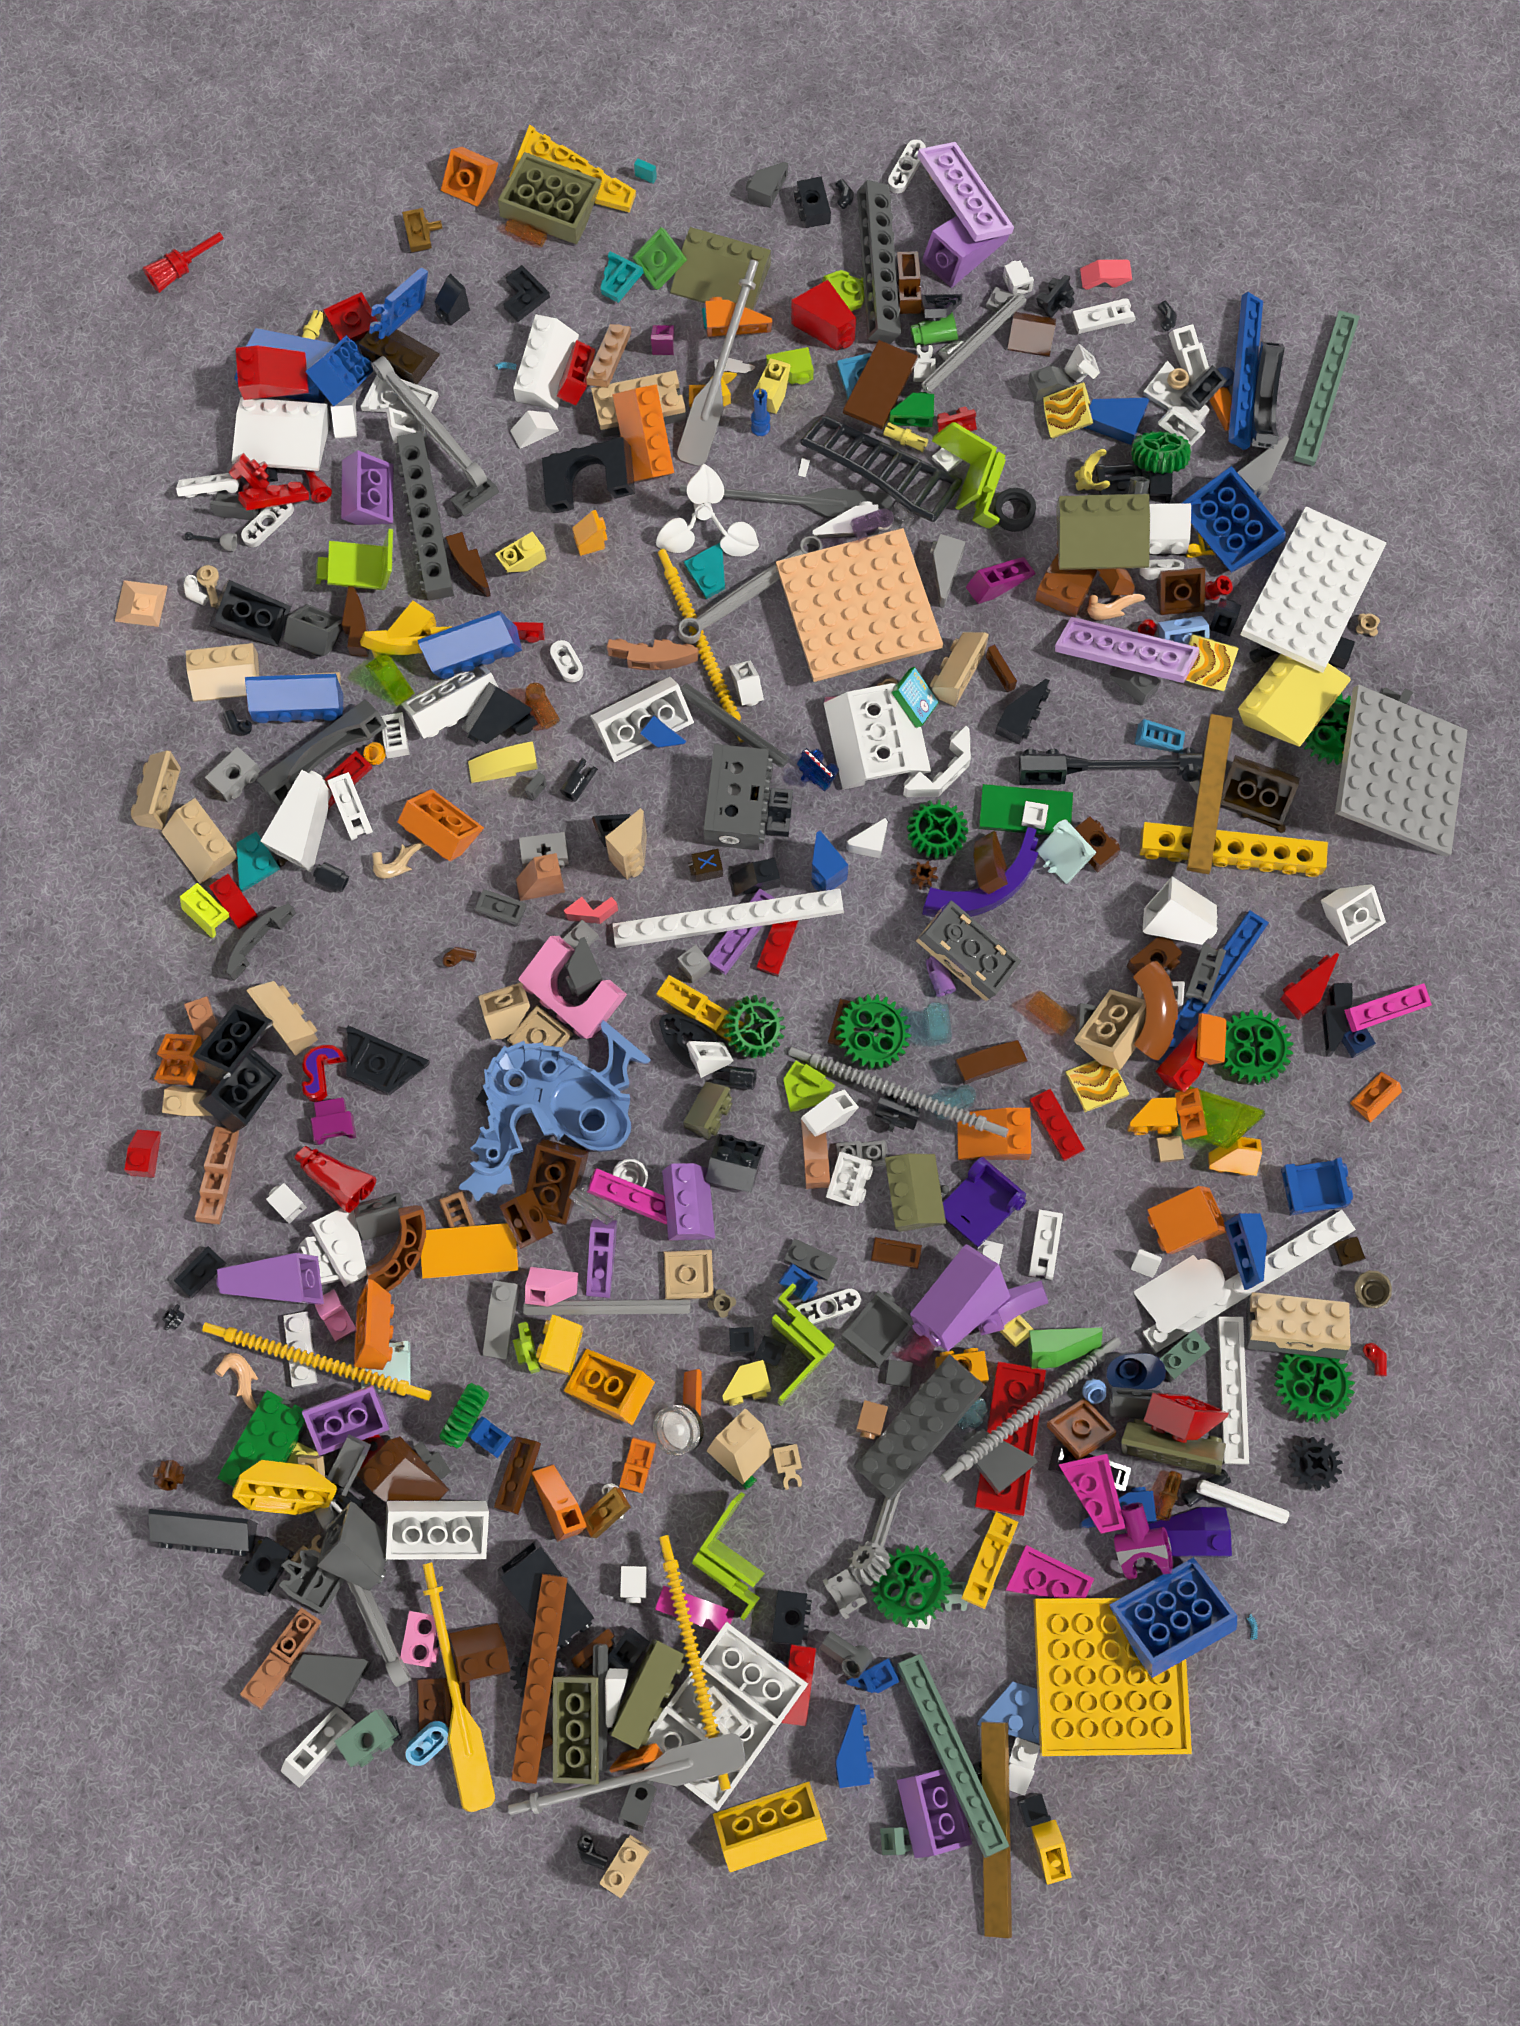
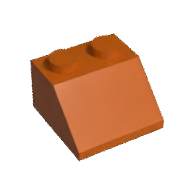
(468, 175)

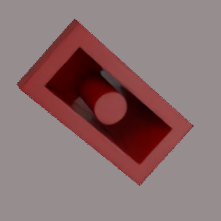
(233, 901)
(143, 1153)

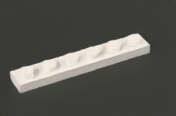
(1233, 1390)

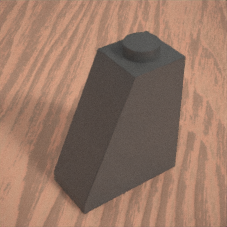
(1000, 1465)
(330, 1676)

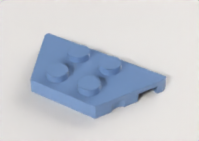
(1019, 1709)

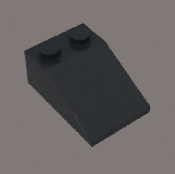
(249, 614)
(241, 1095)

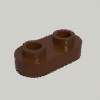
(585, 1657)

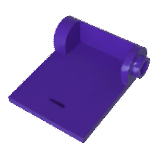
(984, 1201)

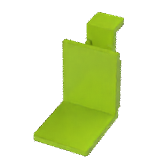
(983, 470)
(357, 564)
(804, 1337)
(728, 1566)

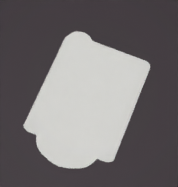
(1182, 1292)

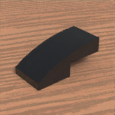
(779, 812)

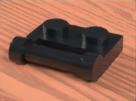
(1118, 484)

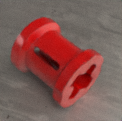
(1220, 586)

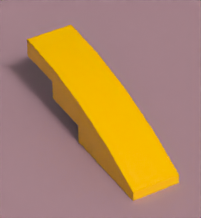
(695, 1006)

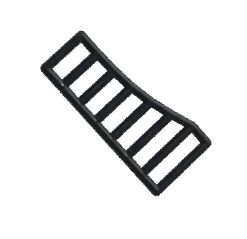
(880, 481)

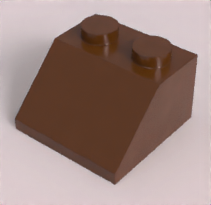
(479, 1653)

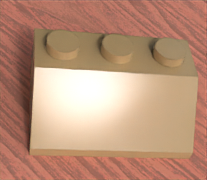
(959, 667)
(221, 671)
(156, 790)
(198, 841)
(628, 845)
(286, 1017)
(1113, 1029)

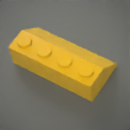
(769, 1826)

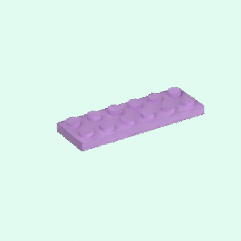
(965, 191)
(1127, 649)

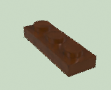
(517, 1475)

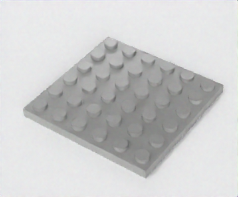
(1401, 771)

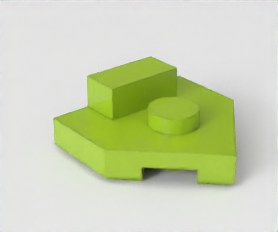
(848, 287)
(805, 1087)
(525, 1348)

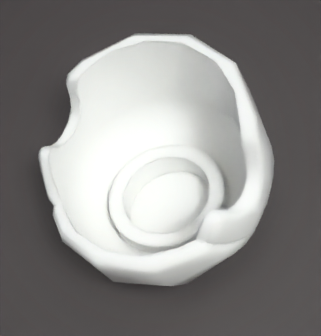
(632, 1171)

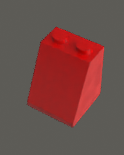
(824, 316)

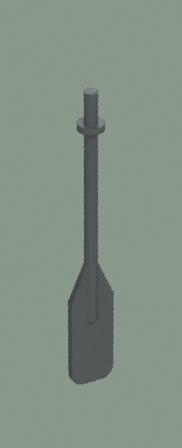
(826, 502)

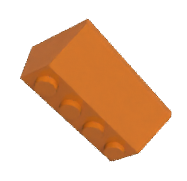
(644, 429)

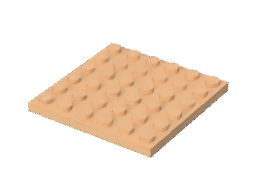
(859, 605)

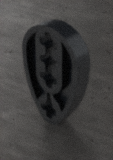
(686, 1026)

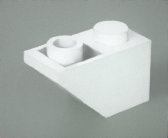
(830, 1113)

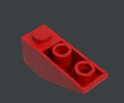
(1307, 993)

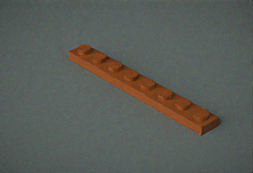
(539, 1678)

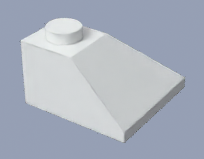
(1354, 911)

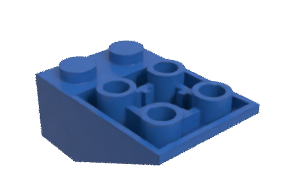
(340, 370)
(851, 1758)

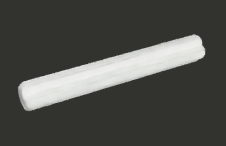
(1242, 1501)

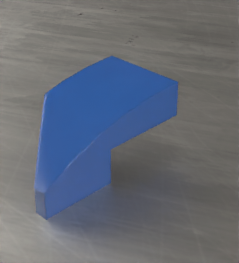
(661, 734)
(877, 1677)

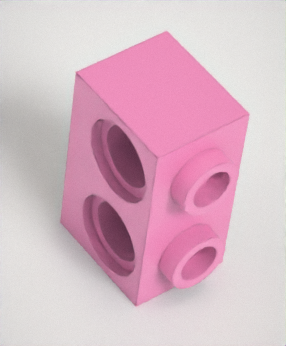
(414, 1638)

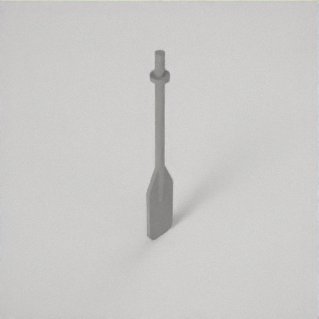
(709, 402)
(674, 1768)

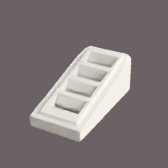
(397, 750)
(614, 1687)

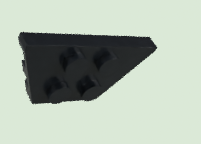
(380, 1062)

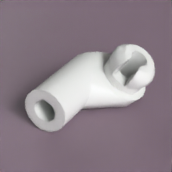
(192, 590)

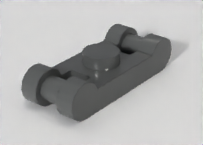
(1205, 973)

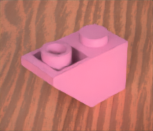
(549, 1286)

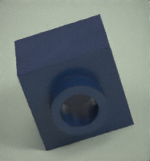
(1355, 1047)

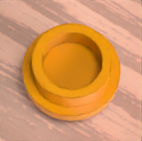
(374, 753)

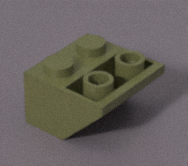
(708, 1109)

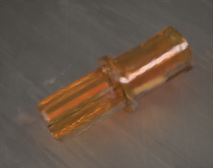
(525, 232)
(1168, 1496)

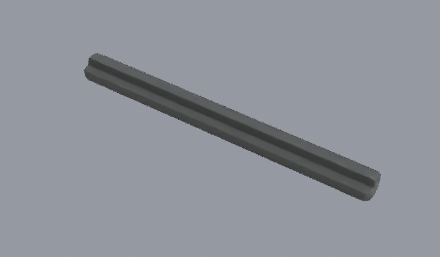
(732, 724)

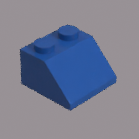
(828, 865)

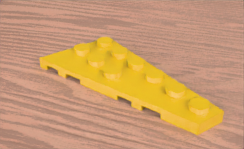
(612, 191)

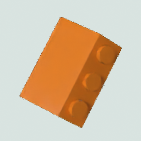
(439, 824)
(373, 1327)

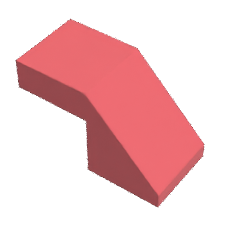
(1109, 271)
(582, 911)

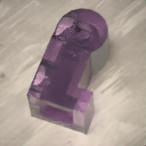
(877, 520)

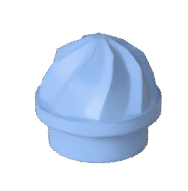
(1094, 1391)

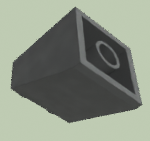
(354, 1548)

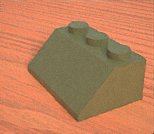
(915, 1191)

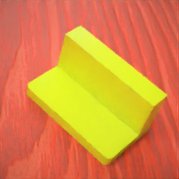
(203, 909)

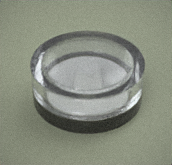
(678, 1429)

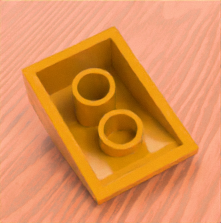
(609, 1386)

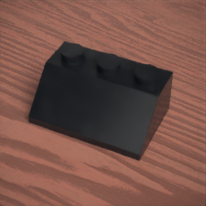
(231, 1042)

